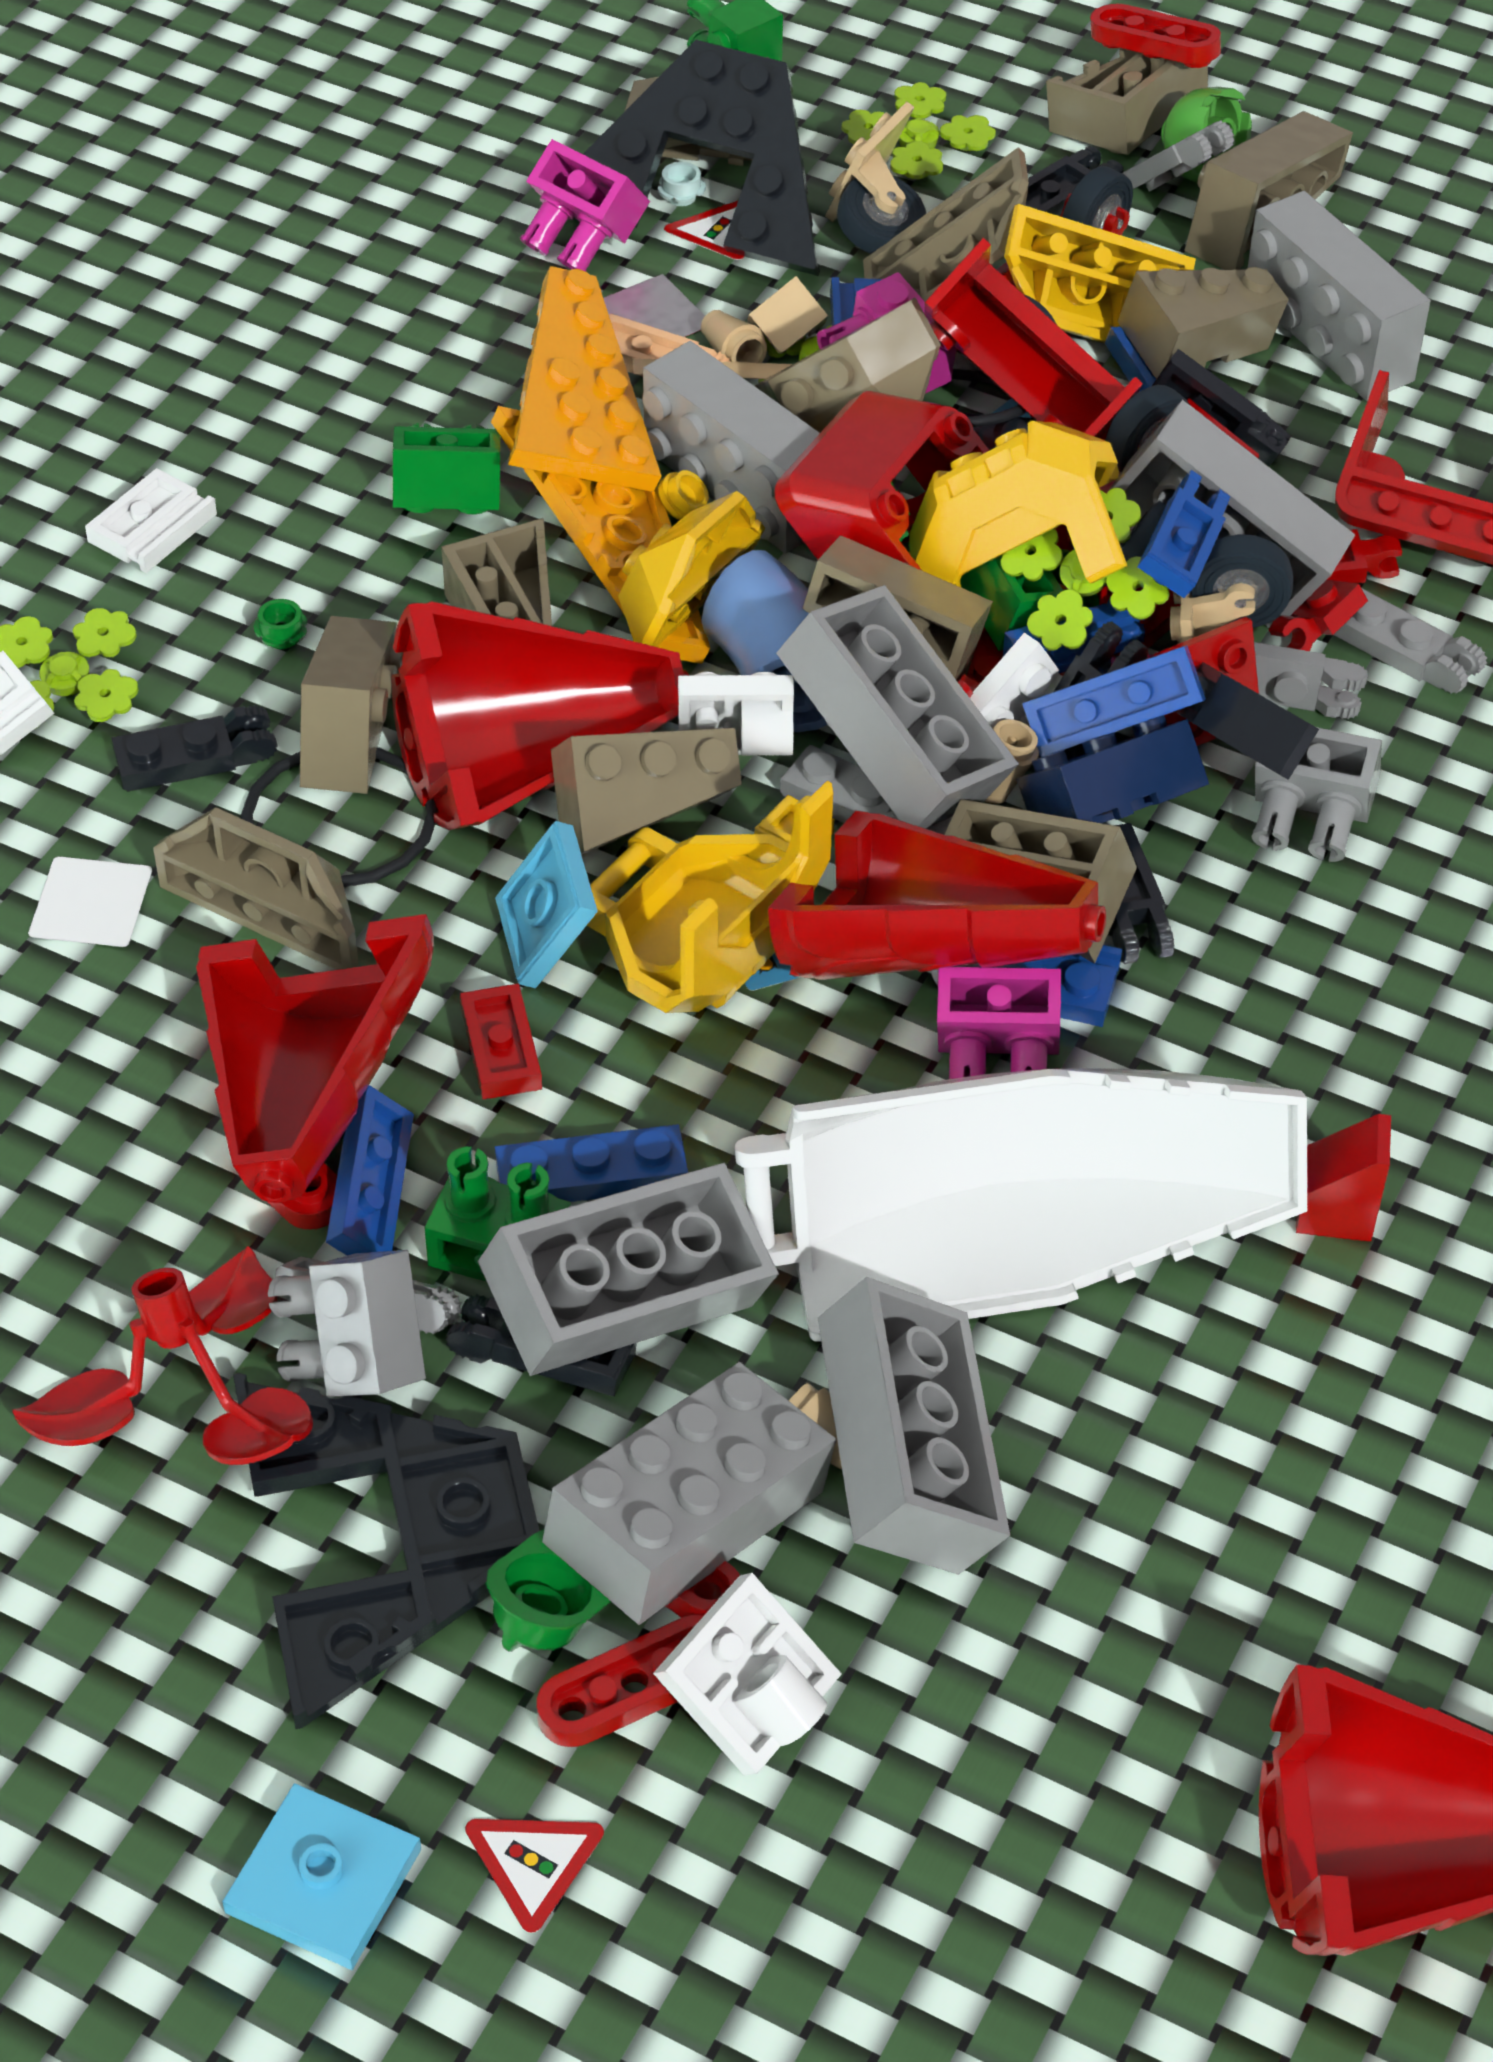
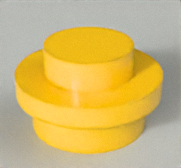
(682, 493)

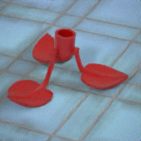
(224, 1302)

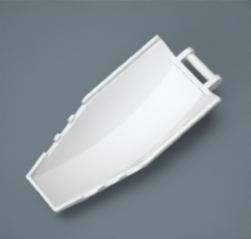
(1024, 1182)

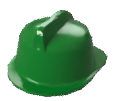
(540, 1597)

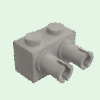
(1332, 779)
(362, 1320)

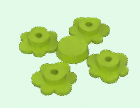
(919, 137)
(1069, 603)
(69, 671)

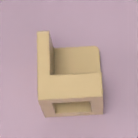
(788, 316)

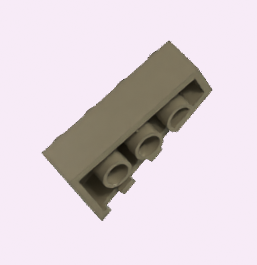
(1265, 169)

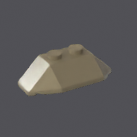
(949, 232)
(882, 356)
(260, 885)

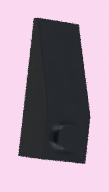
(1250, 722)

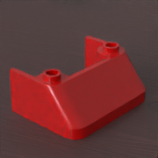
(1023, 348)
(848, 470)
(1381, 500)

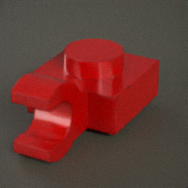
(1371, 555)
(1320, 613)

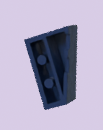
(1116, 775)

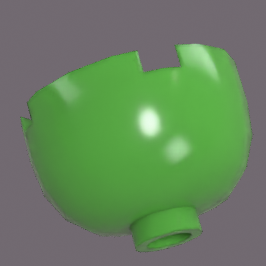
(1200, 109)

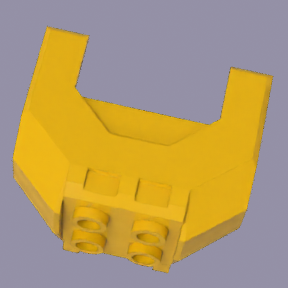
(1016, 495)
(702, 909)

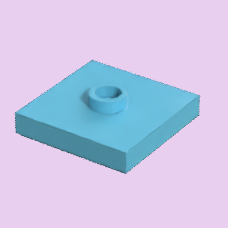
(545, 904)
(322, 1876)

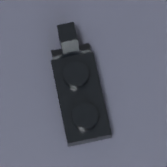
(1225, 406)

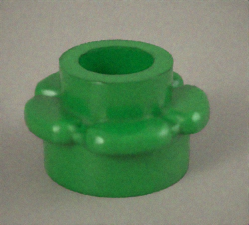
(280, 623)

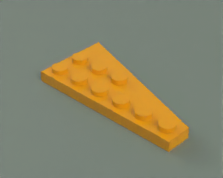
(577, 393)
(607, 527)

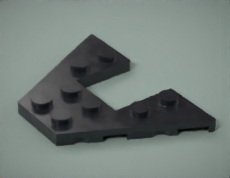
(735, 107)
(457, 1511)

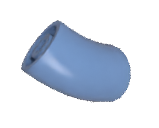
(751, 617)

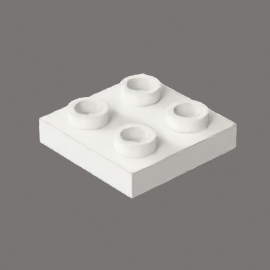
(752, 704)
(749, 1675)

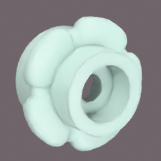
(681, 183)

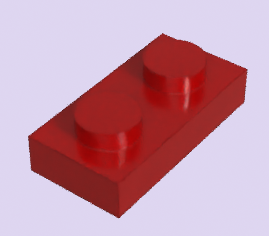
(500, 1041)

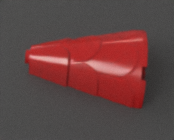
(495, 694)
(929, 905)
(302, 1048)
(1372, 1816)

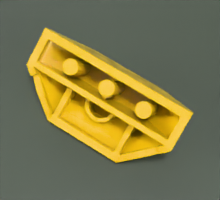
(1079, 269)
(682, 565)

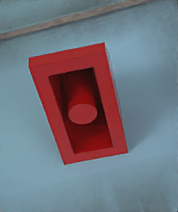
(1347, 1180)

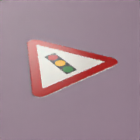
(707, 229)
(533, 1861)

